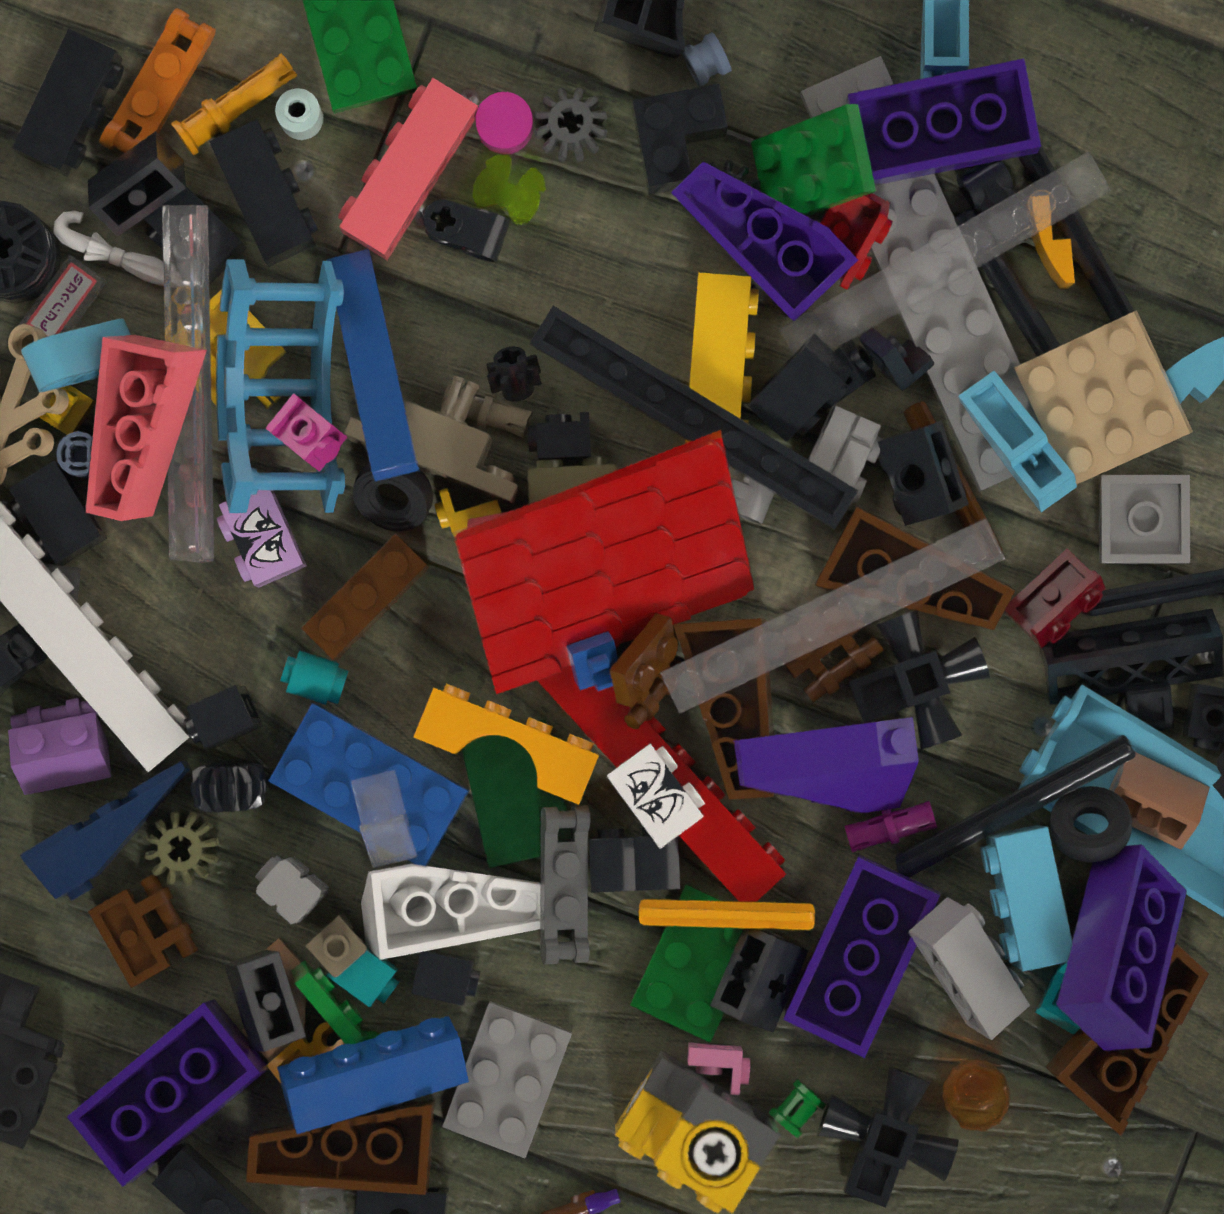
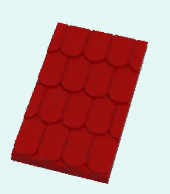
(605, 559)

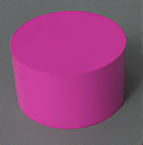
(504, 123)

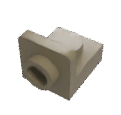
(337, 946)

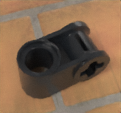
(475, 230)

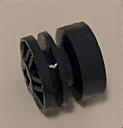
(31, 259)

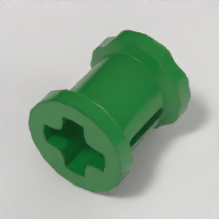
(803, 1114)

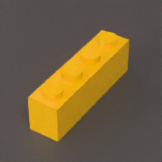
(723, 340)

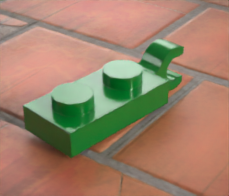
(340, 1016)

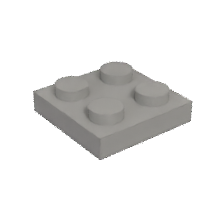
(1144, 519)

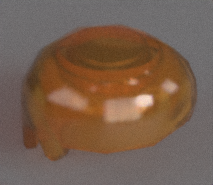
(976, 1094)

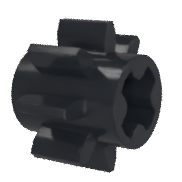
(513, 373)

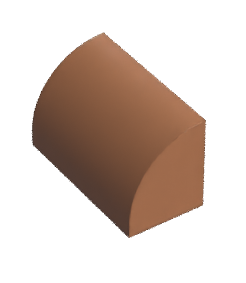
(1160, 799)

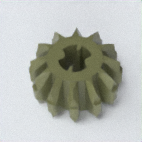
(197, 850)

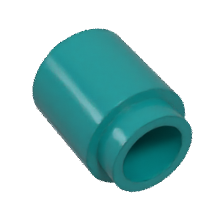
(314, 678)

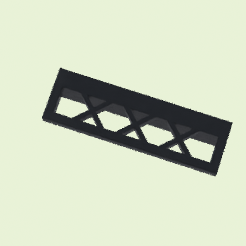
(1134, 648)

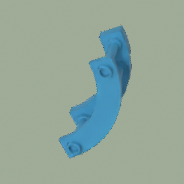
(235, 387)

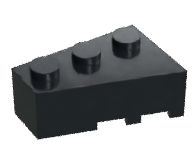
(644, 23)

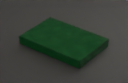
(507, 799)

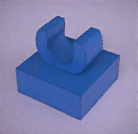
(592, 661)

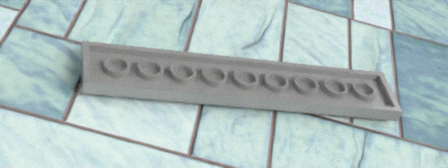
(954, 323)

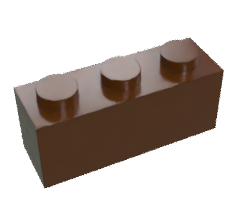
(365, 598)

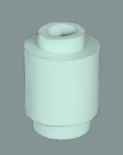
(299, 127)

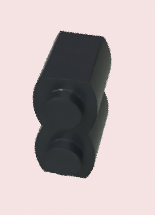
(632, 863)

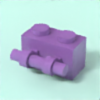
(58, 747)

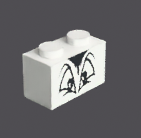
(656, 794)

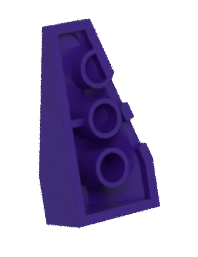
(773, 243)
(842, 766)

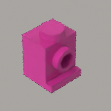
(306, 433)

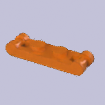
(159, 82)

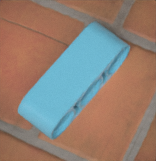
(69, 355)

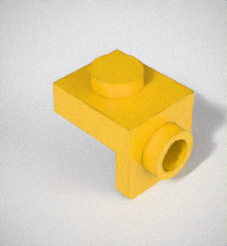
(458, 520)

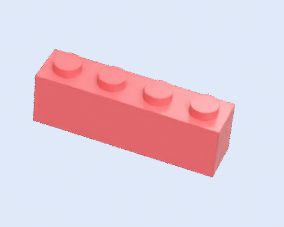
(408, 169)

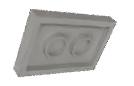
(508, 1079)

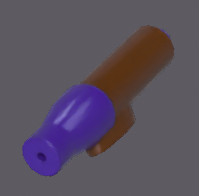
(587, 1203)

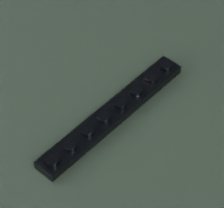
(693, 416)

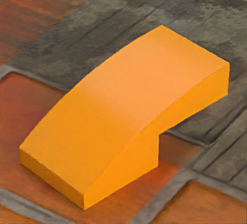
(1056, 257)

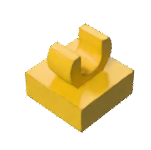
(75, 413)

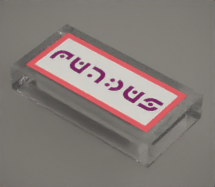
(65, 298)

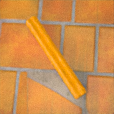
(726, 914)

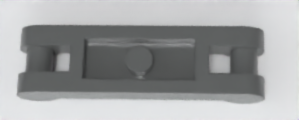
(564, 885)

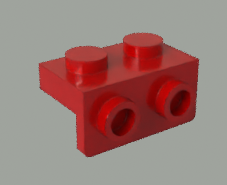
(857, 227)

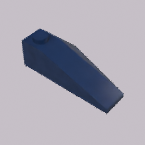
(84, 850)

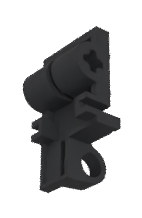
(23, 1062)

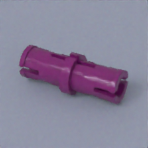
(890, 826)

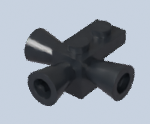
(918, 680)
(887, 1138)

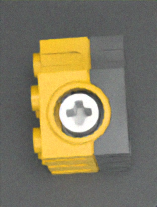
(696, 1133)

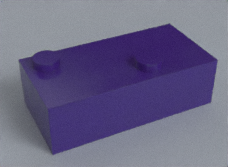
(948, 121)
(1122, 949)
(860, 956)
(168, 1092)

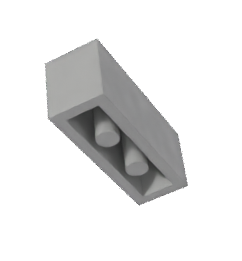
(970, 967)

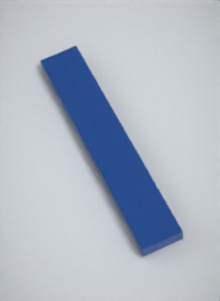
(373, 368)

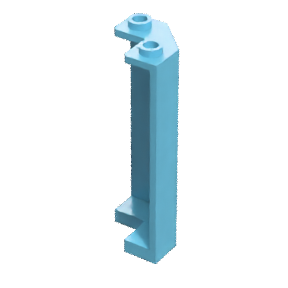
(1092, 721)

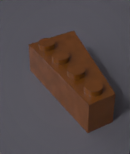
(873, 543)
(736, 714)
(1117, 1079)
(367, 1153)

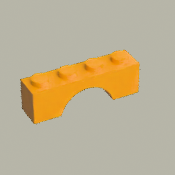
(454, 722)

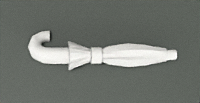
(96, 248)

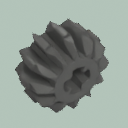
(580, 112)

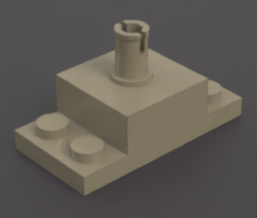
(451, 447)

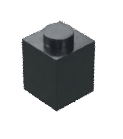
(445, 977)

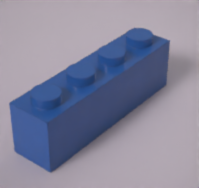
(373, 1074)

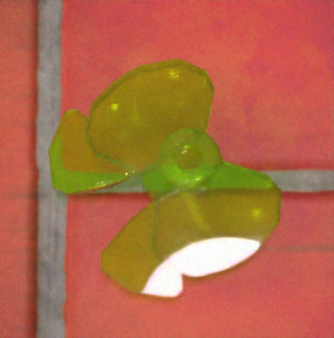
(520, 200)

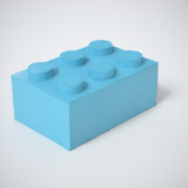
(1027, 897)

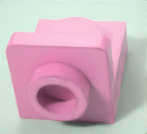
(712, 1058)

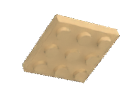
(1104, 398)

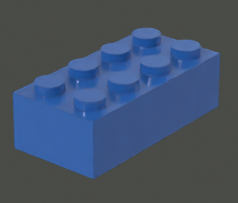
(333, 752)

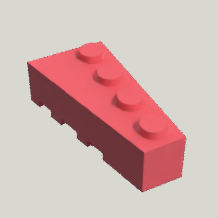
(137, 422)

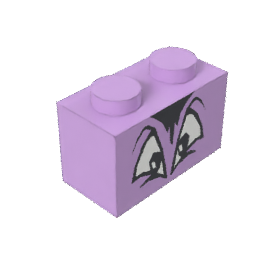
(263, 539)

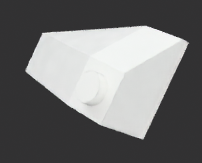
(436, 908)

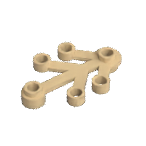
(15, 416)

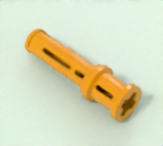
(219, 113)

